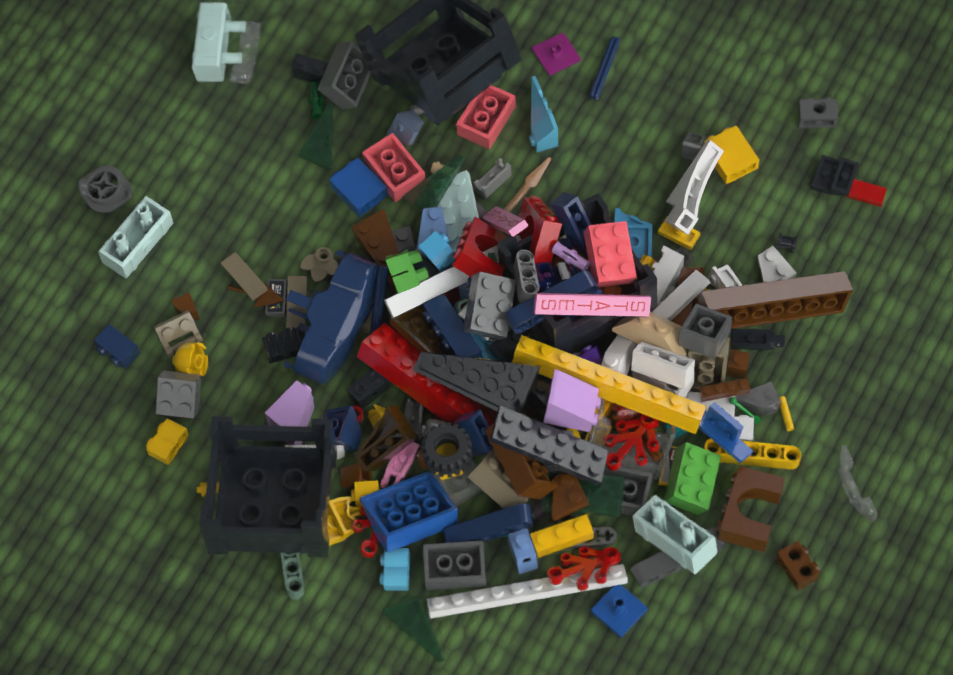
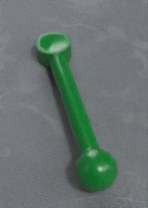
(733, 400)

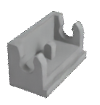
(492, 179)

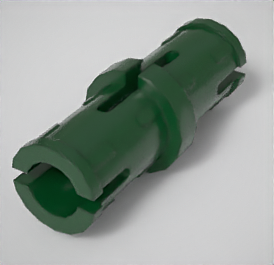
(315, 100)

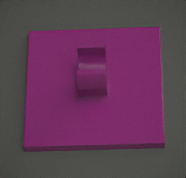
(556, 54)

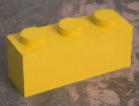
(562, 536)

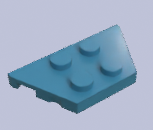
(639, 233)

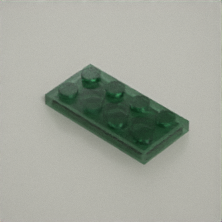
(602, 499)

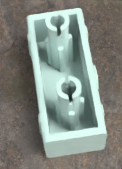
(212, 42)
(135, 237)
(675, 534)

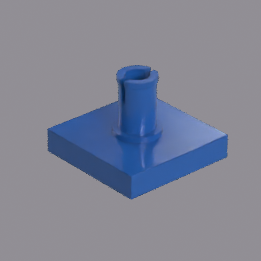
(619, 610)

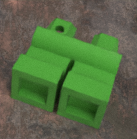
(403, 270)

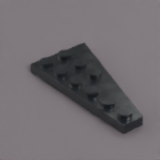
(482, 380)

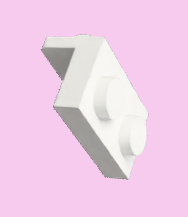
(723, 277)

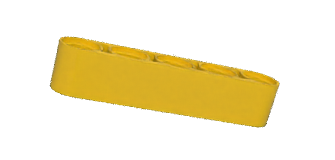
(761, 458)

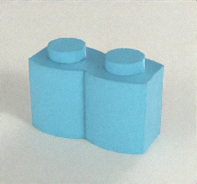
(396, 570)

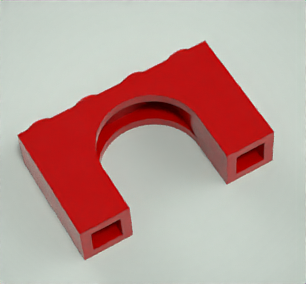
(542, 225)
(477, 237)

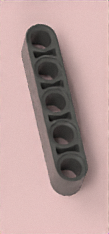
(663, 565)

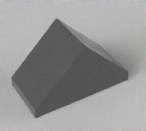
(692, 145)

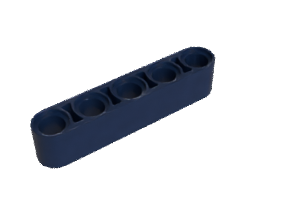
(523, 316)
(490, 525)

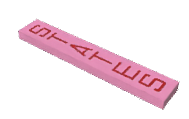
(505, 221)
(592, 304)

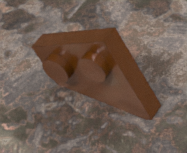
(567, 496)

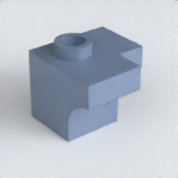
(406, 127)

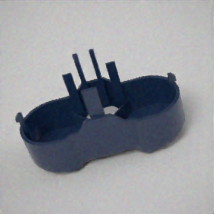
(334, 318)

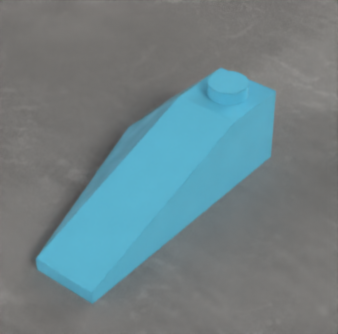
(543, 125)

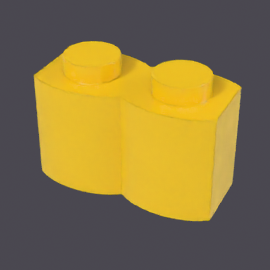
(167, 441)

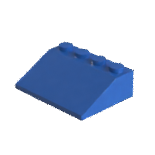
(409, 511)

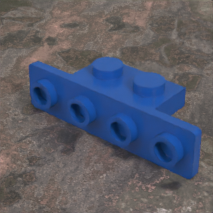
(724, 431)

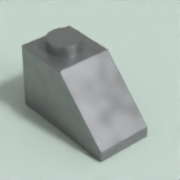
(761, 400)

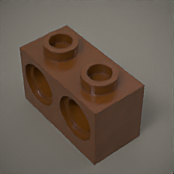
(793, 567)

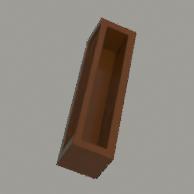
(724, 390)

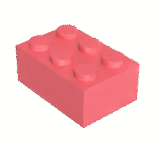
(486, 116)
(393, 166)
(610, 254)

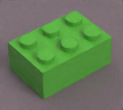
(692, 478)

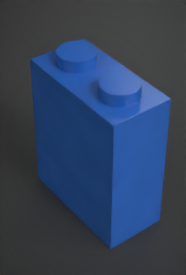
(358, 187)

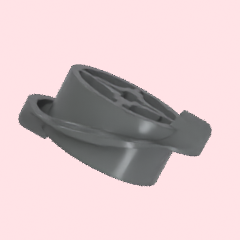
(110, 195)

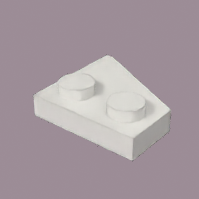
(774, 266)

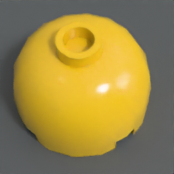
(191, 359)

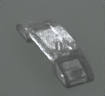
(248, 47)
(864, 505)

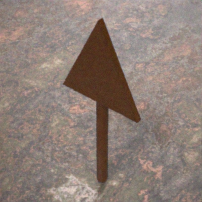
(267, 298)

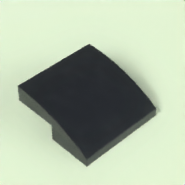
(834, 176)

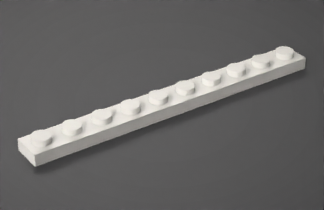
(518, 593)

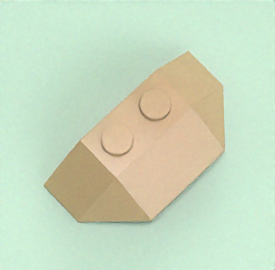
(652, 330)

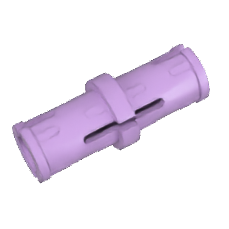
(561, 251)

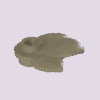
(318, 266)

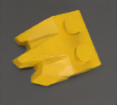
(341, 518)

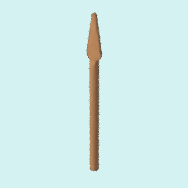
(530, 182)

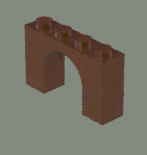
(748, 485)

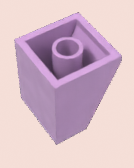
(571, 403)
(292, 408)

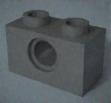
(810, 119)

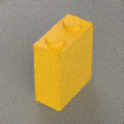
(737, 157)

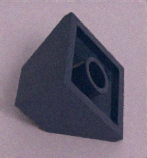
(345, 426)

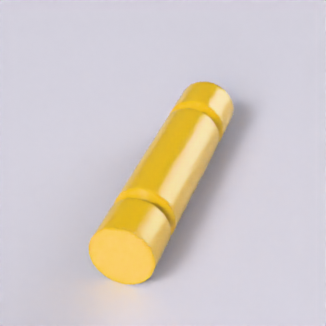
(786, 414)

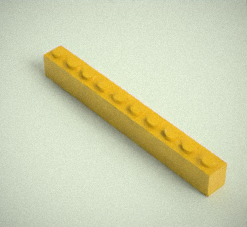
(613, 385)

